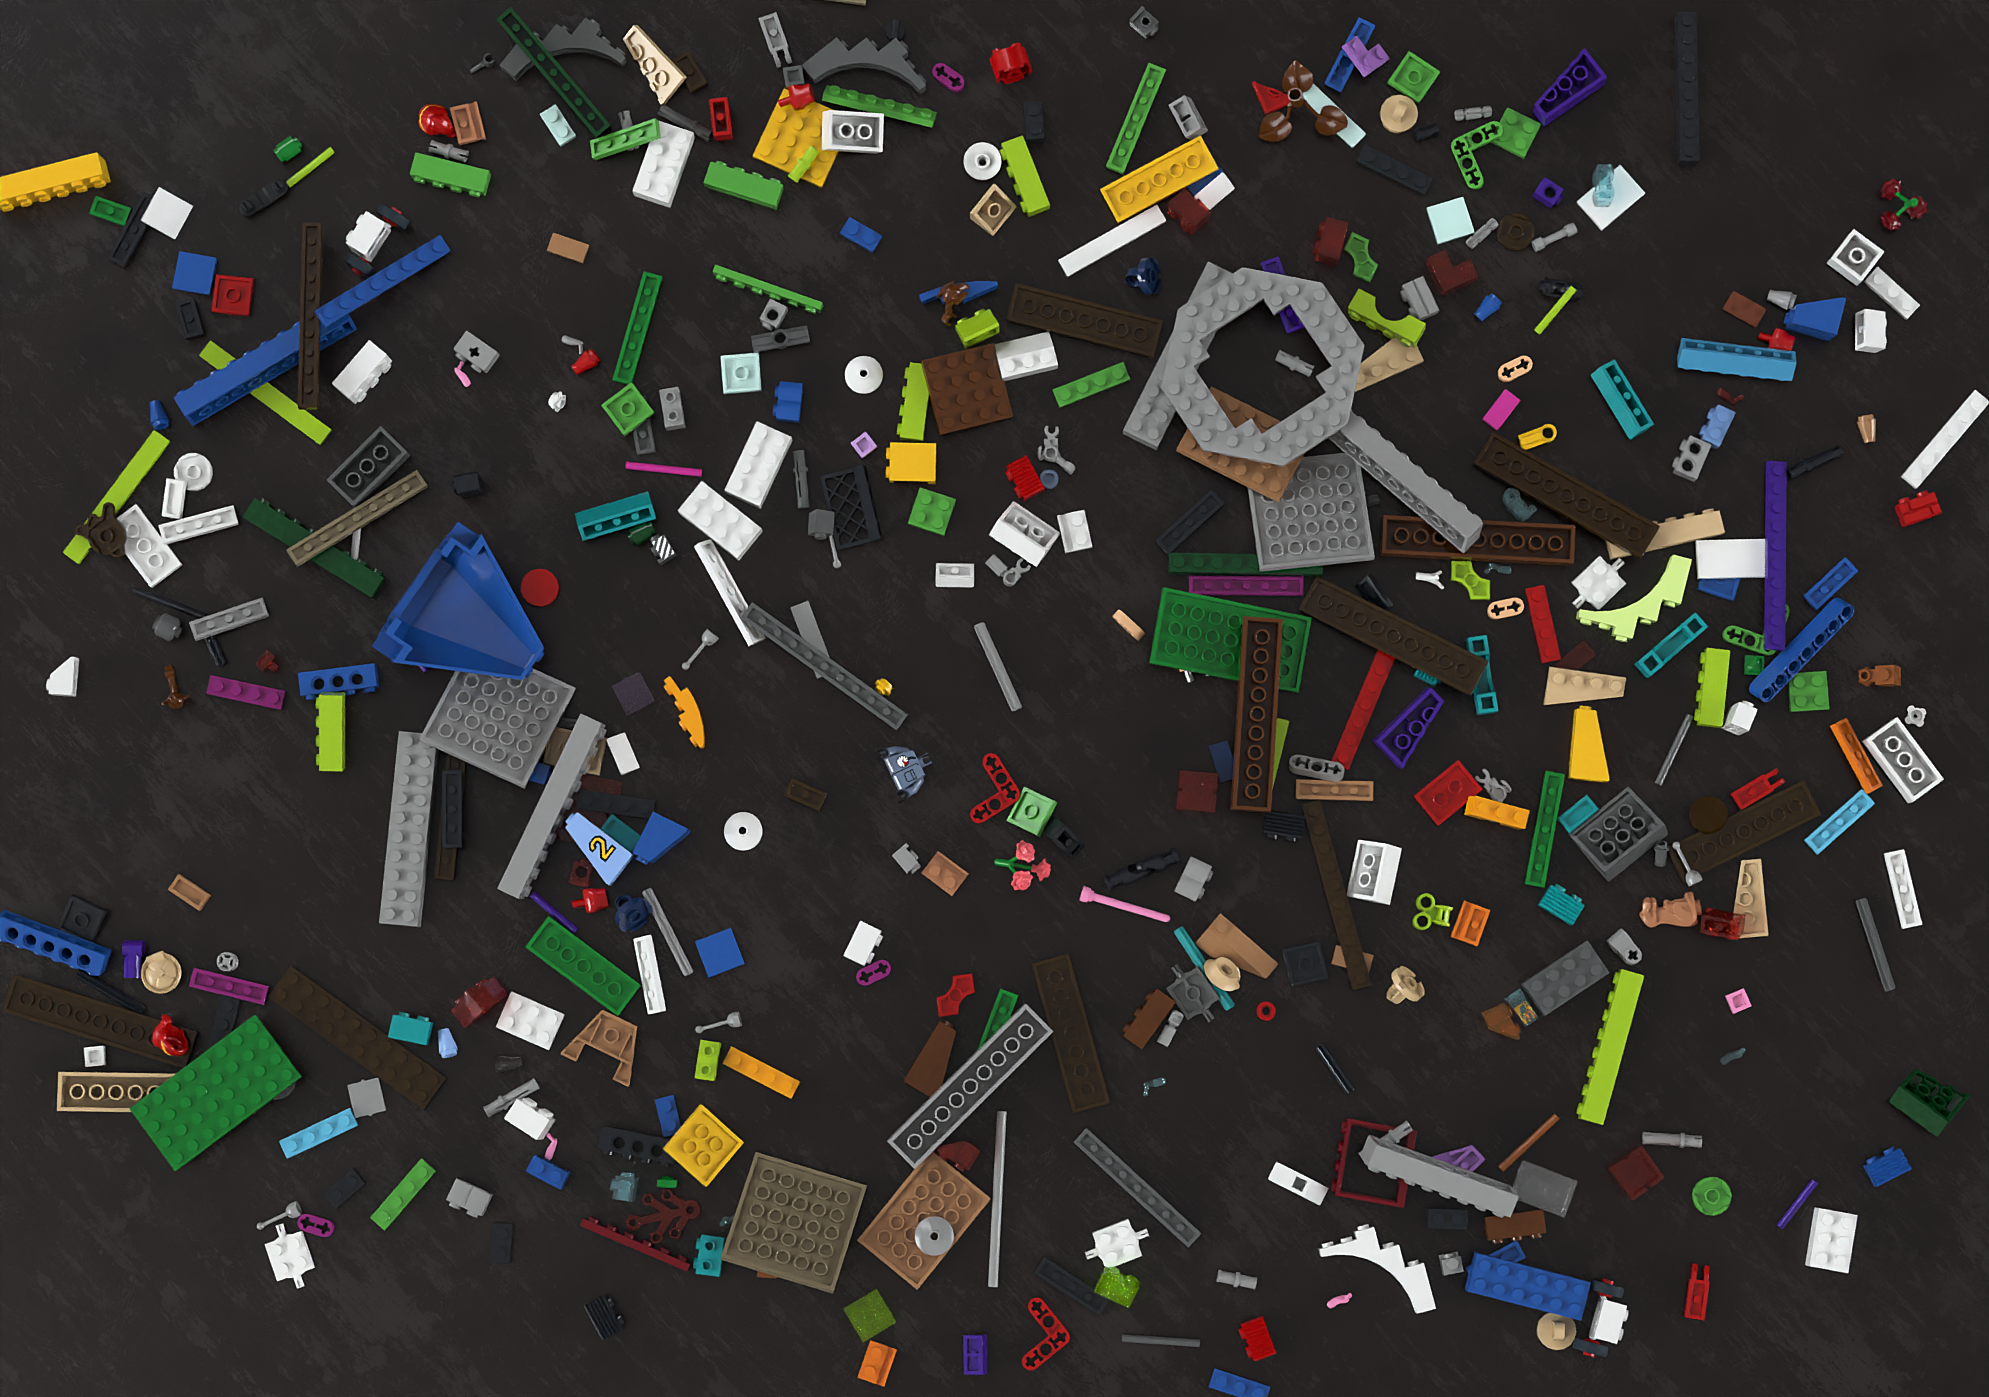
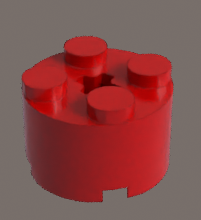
(1010, 63)

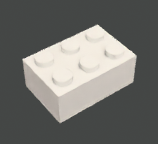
(852, 131)
(362, 372)
(530, 1118)
(1831, 1240)

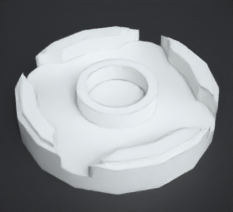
(195, 470)

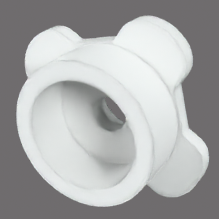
(557, 401)
(1920, 716)

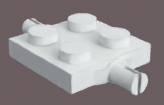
(1598, 583)
(1117, 1243)
(289, 1255)

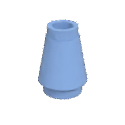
(447, 1045)

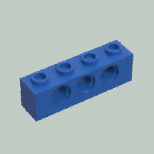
(308, 680)

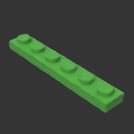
(873, 104)
(1135, 118)
(775, 292)

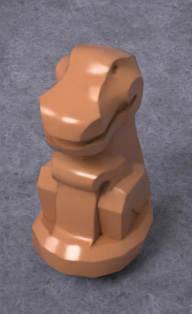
(1677, 912)

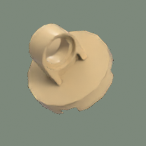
(1398, 113)
(1404, 986)
(1556, 1331)

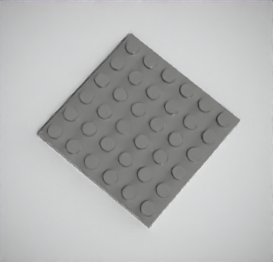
(1317, 518)
(498, 721)

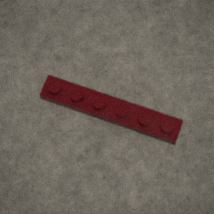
(628, 1239)

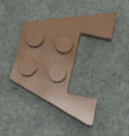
(610, 1036)

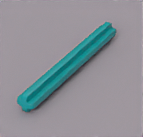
(1199, 960)

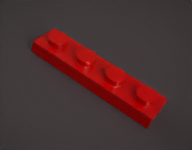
(1542, 624)

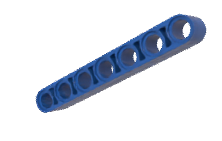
(1801, 649)

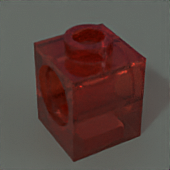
(583, 882)

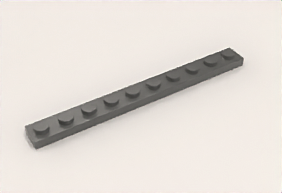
(824, 666)

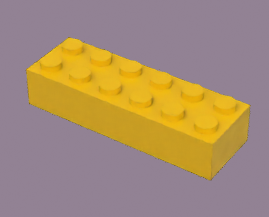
(52, 181)

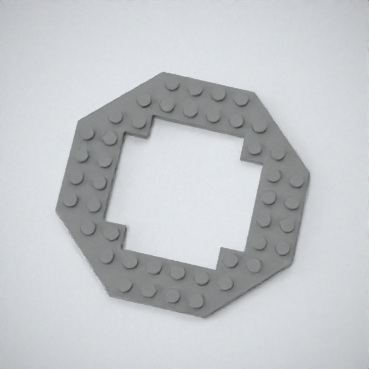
(1301, 429)

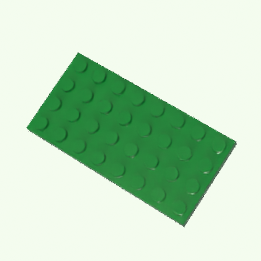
(1205, 636)
(215, 1092)

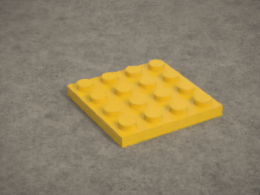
(789, 137)

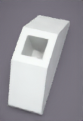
(1298, 1183)

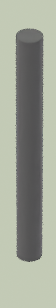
(1674, 749)
(1161, 1340)

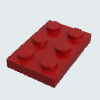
(1447, 792)

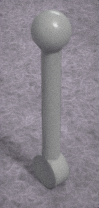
(836, 563)

